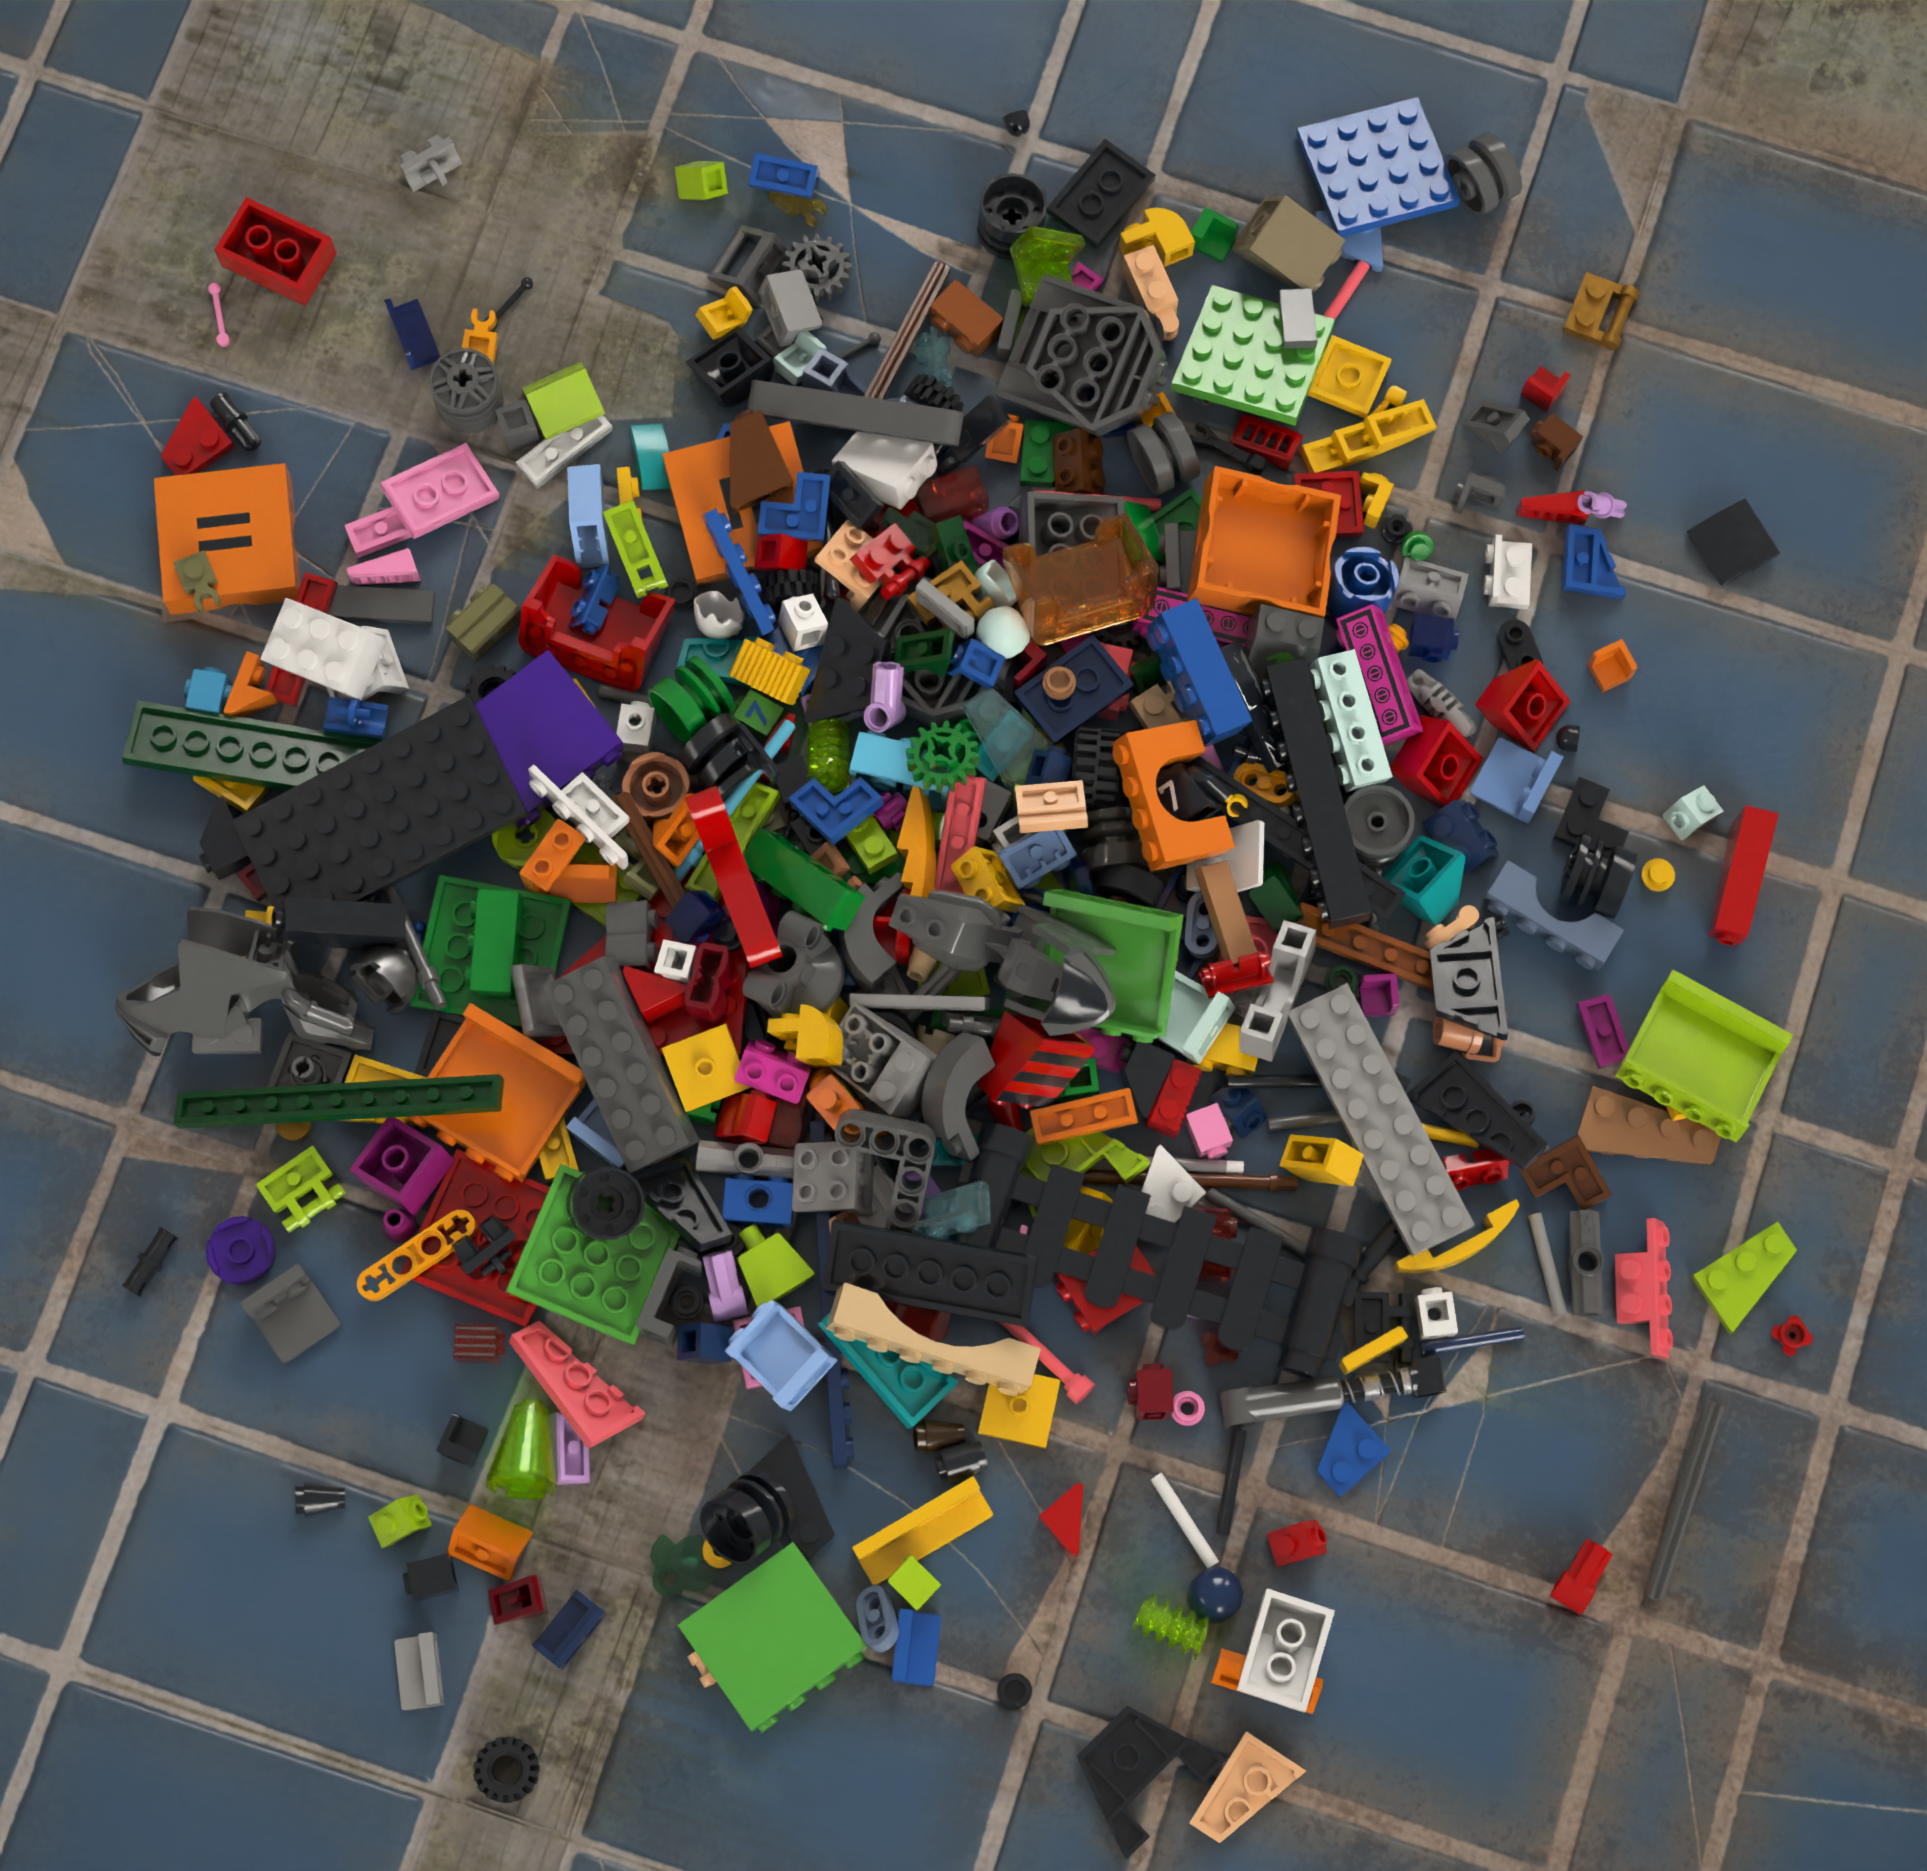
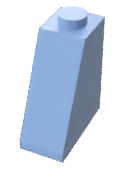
(587, 516)

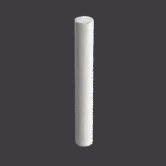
(1184, 1520)

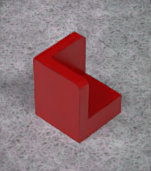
(1544, 388)
(780, 552)

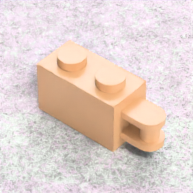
(1152, 287)

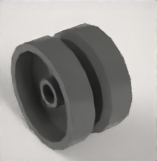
(1484, 174)
(1163, 453)
(1389, 811)

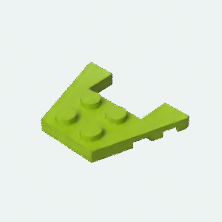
(1081, 1155)

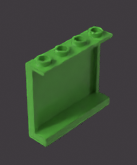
(1143, 960)
(773, 1638)

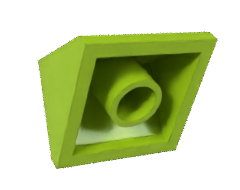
(563, 400)

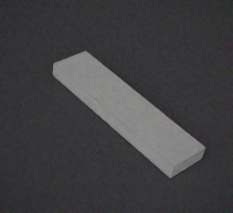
(921, 1002)

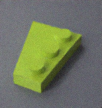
(1744, 1274)

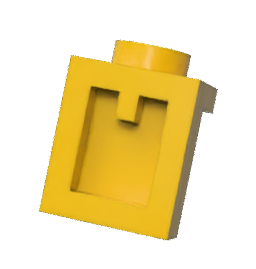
(1379, 493)

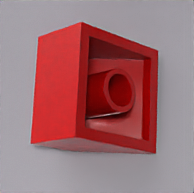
(1436, 762)

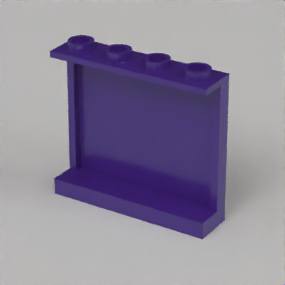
(547, 723)

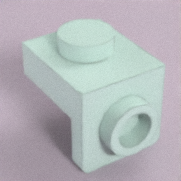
(796, 357)
(1692, 812)

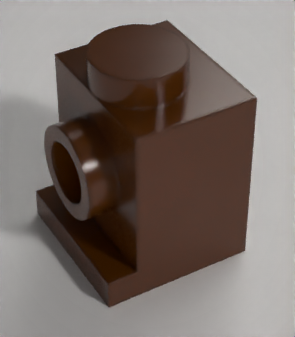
(1555, 440)

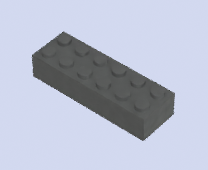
(621, 1063)

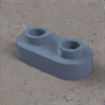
(1199, 928)
(880, 1625)

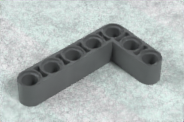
(899, 1149)

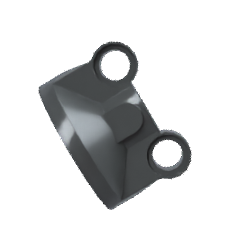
(811, 981)

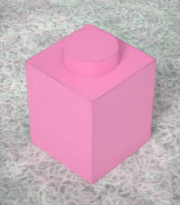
(1208, 1132)

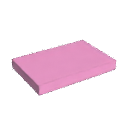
(439, 490)

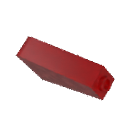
(1742, 874)

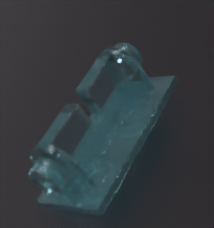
(934, 350)

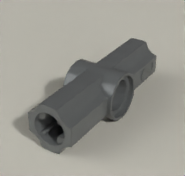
(1585, 1285)

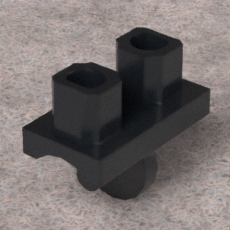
(497, 1238)

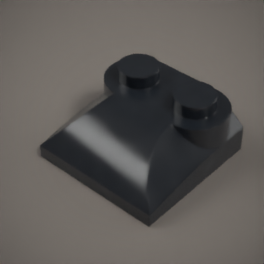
(731, 366)

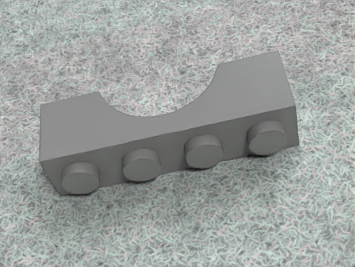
(1271, 1011)

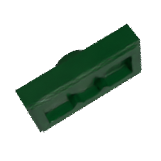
(953, 543)

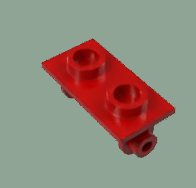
(1231, 978)
(1486, 1168)

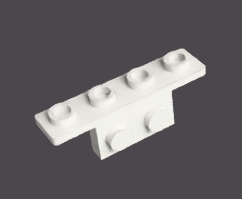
(588, 809)

